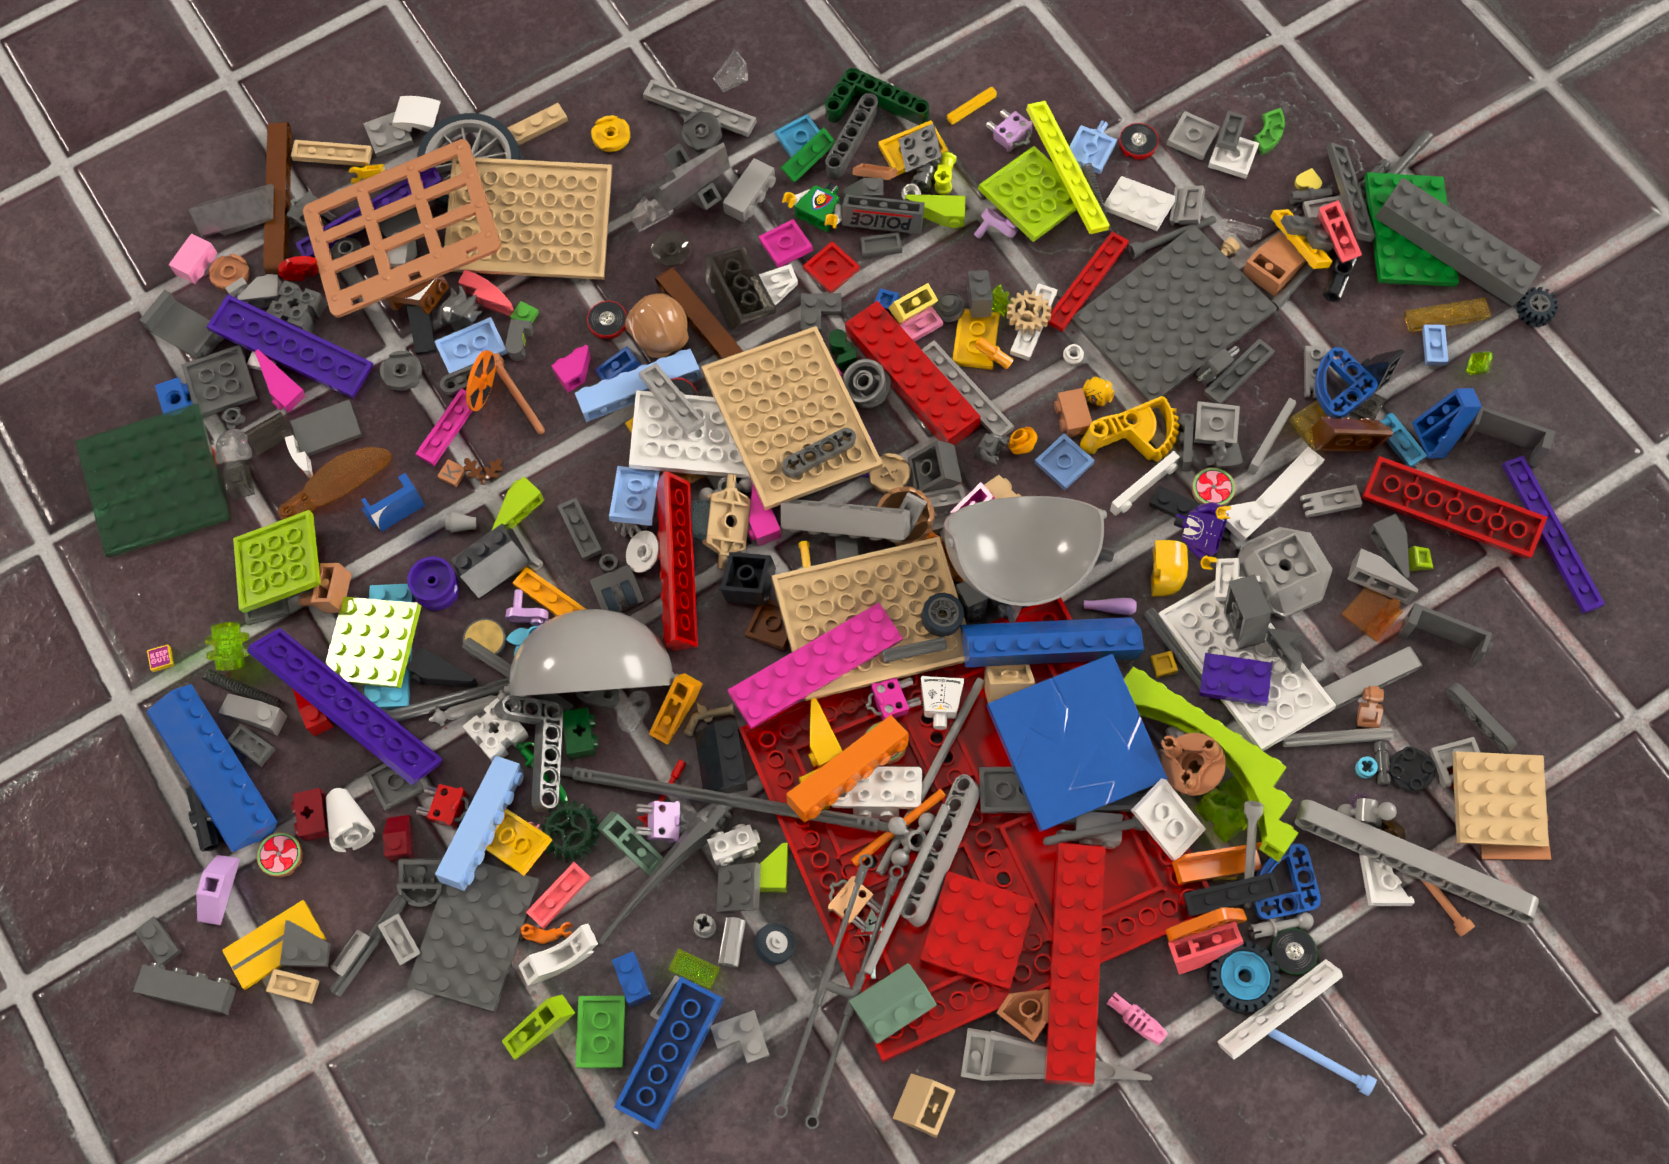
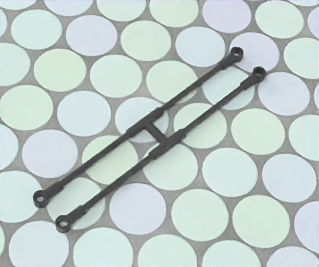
(826, 985)

